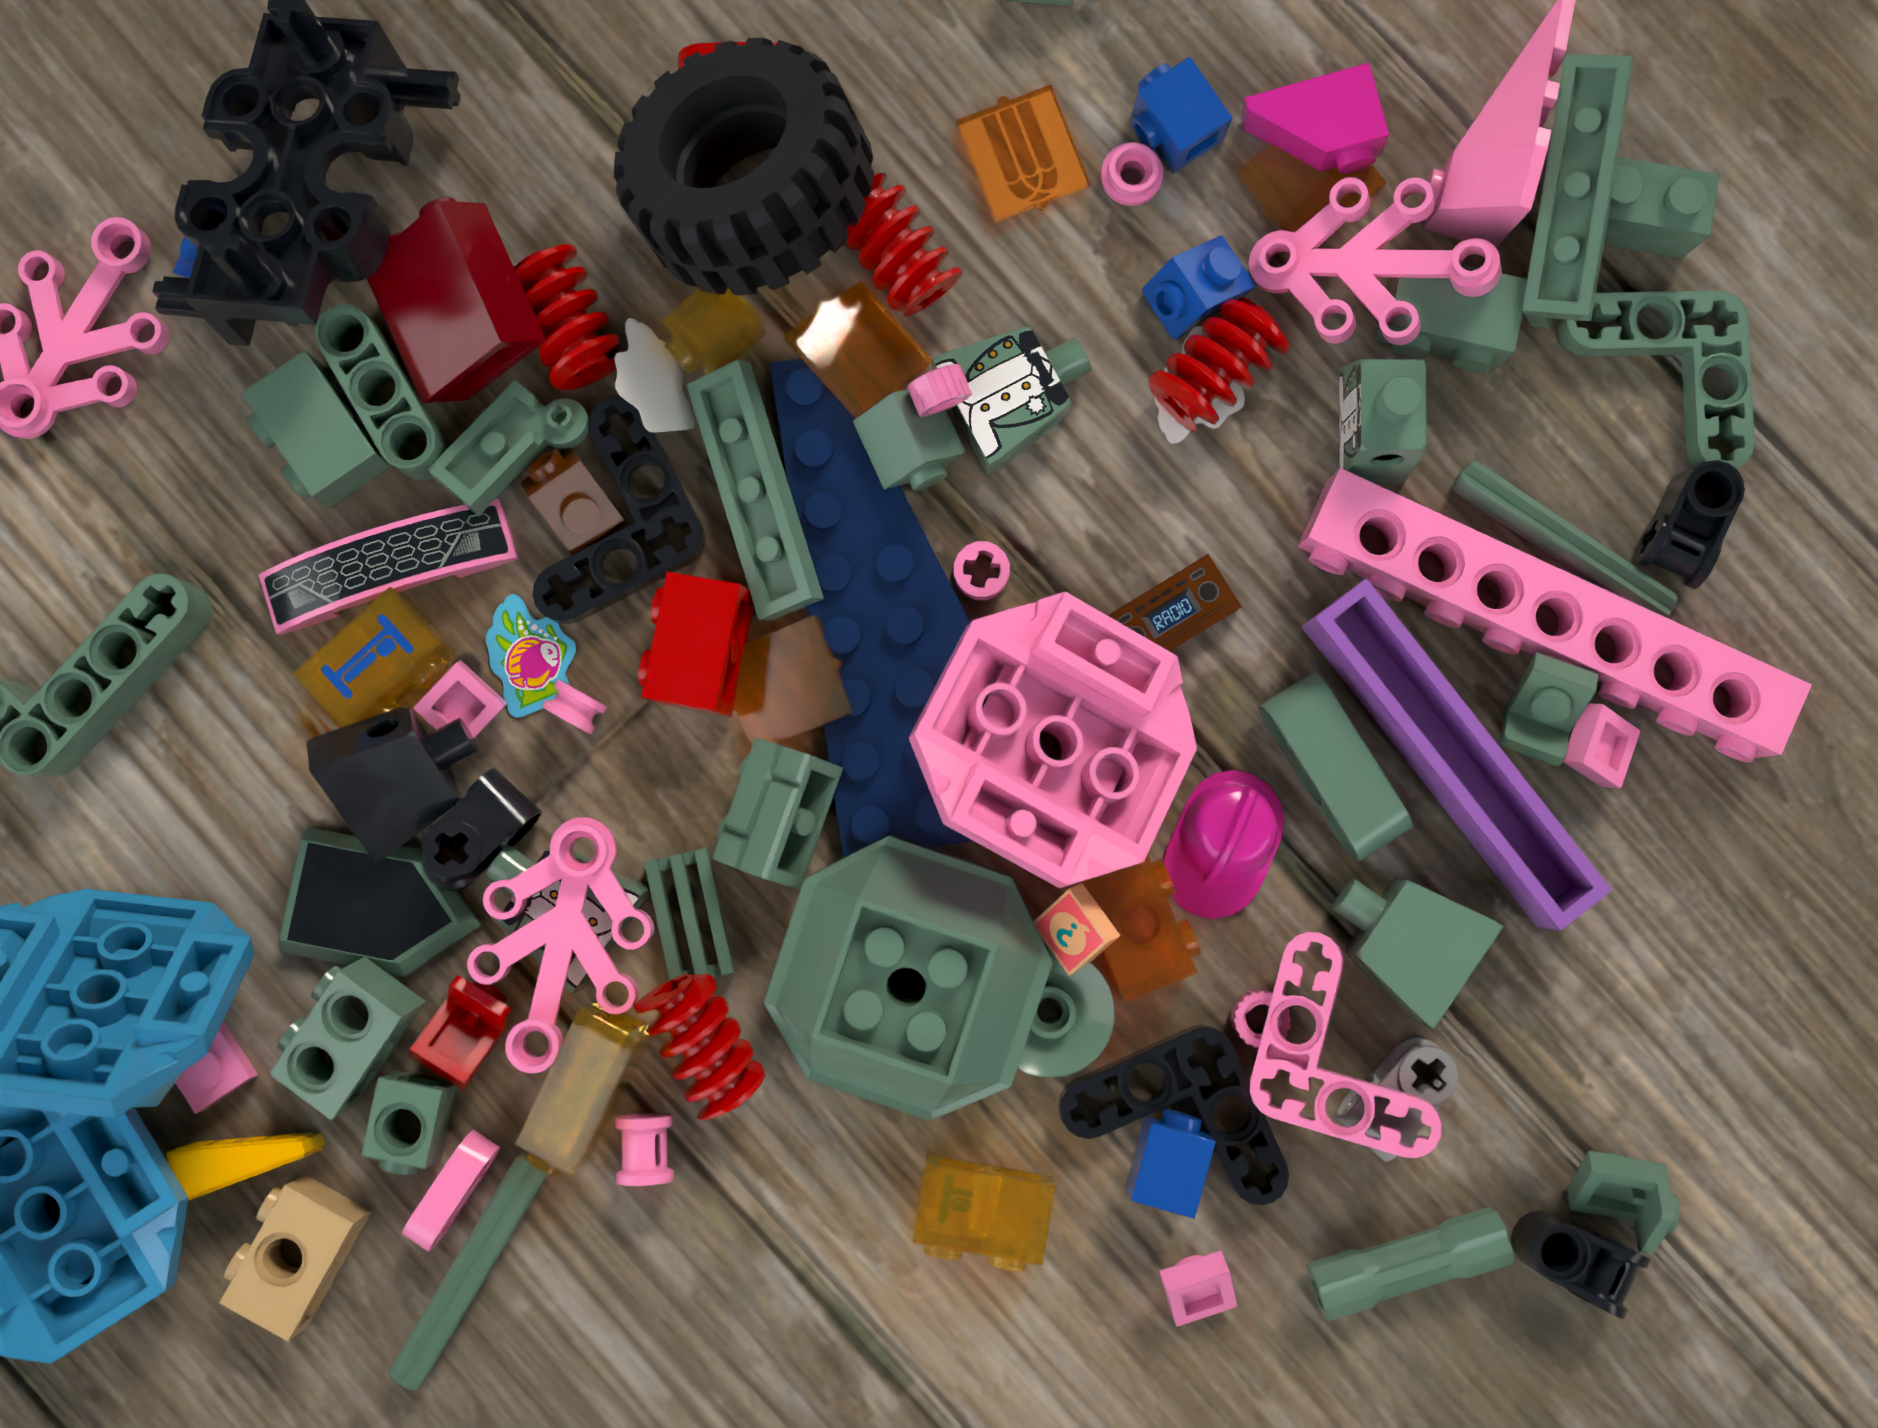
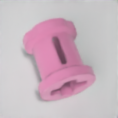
(644, 1149)

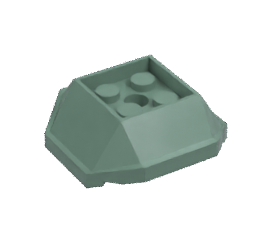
(923, 912)

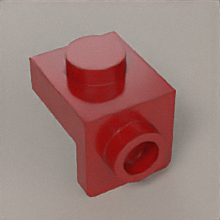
(463, 1031)

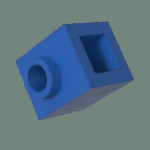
(1179, 114)
(1170, 1163)

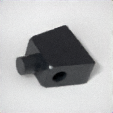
(389, 775)

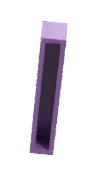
(1456, 758)

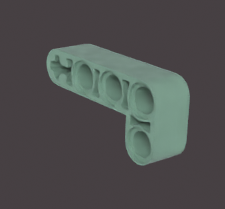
(98, 666)

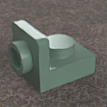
(1546, 708)

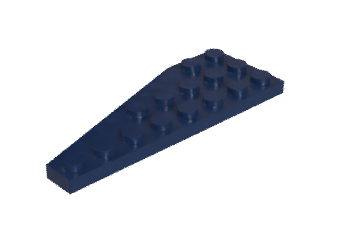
(881, 613)

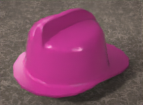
(1224, 843)

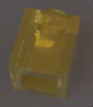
(711, 331)

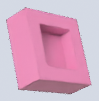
(463, 696)
(1601, 746)
(217, 1073)
(1198, 1287)

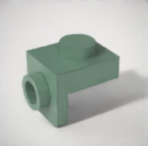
(1626, 1191)

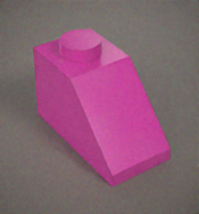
(1322, 119)

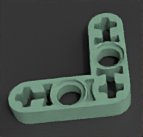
(1699, 352)

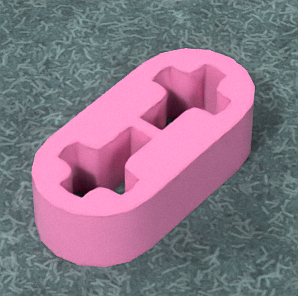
(451, 1190)

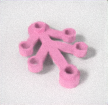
(1364, 260)
(69, 338)
(563, 931)

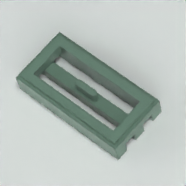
(664, 918)

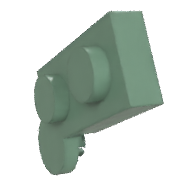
(505, 443)

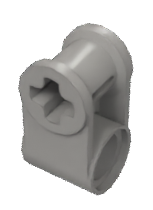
(1397, 1074)

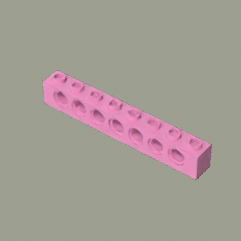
(1761, 696)

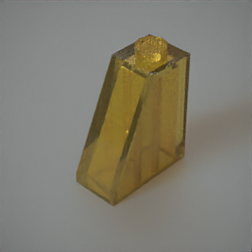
(583, 1089)

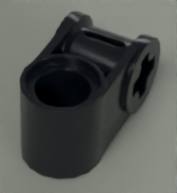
(1684, 532)
(481, 822)
(1585, 1264)

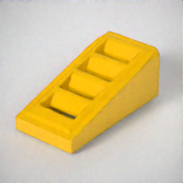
(220, 1163)

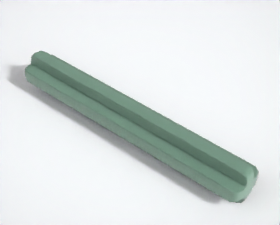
(1560, 538)
(467, 1273)

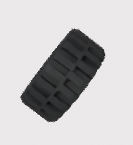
(710, 120)

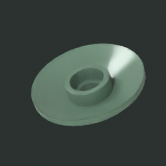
(1081, 1029)

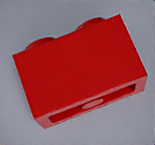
(696, 644)

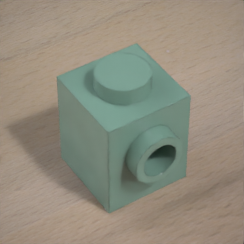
(906, 445)

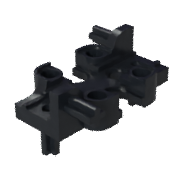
(328, 232)

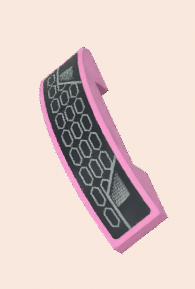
(393, 555)

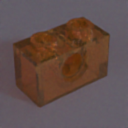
(1167, 952)

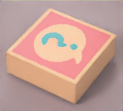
(1076, 929)

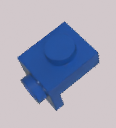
(1196, 285)

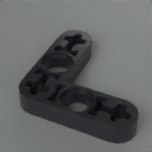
(650, 519)
(1179, 1083)

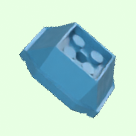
(111, 997)
(113, 1235)

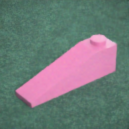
(1499, 160)

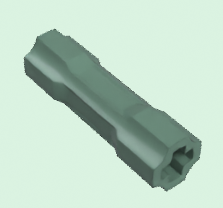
(1454, 1249)

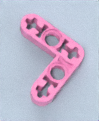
(1303, 1060)

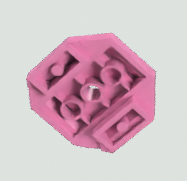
(1106, 701)

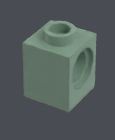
(429, 1100)

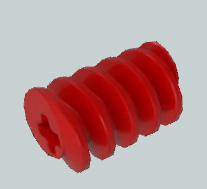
(899, 252)
(572, 344)
(1216, 361)
(706, 1042)

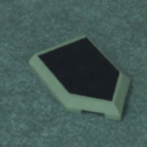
(356, 908)

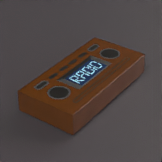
(1180, 605)

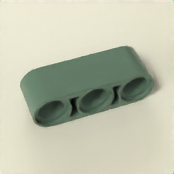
(362, 372)
(1335, 766)

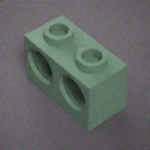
(354, 1044)

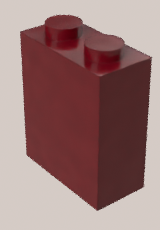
(454, 301)

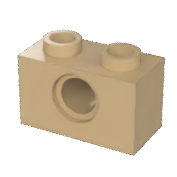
(270, 1289)

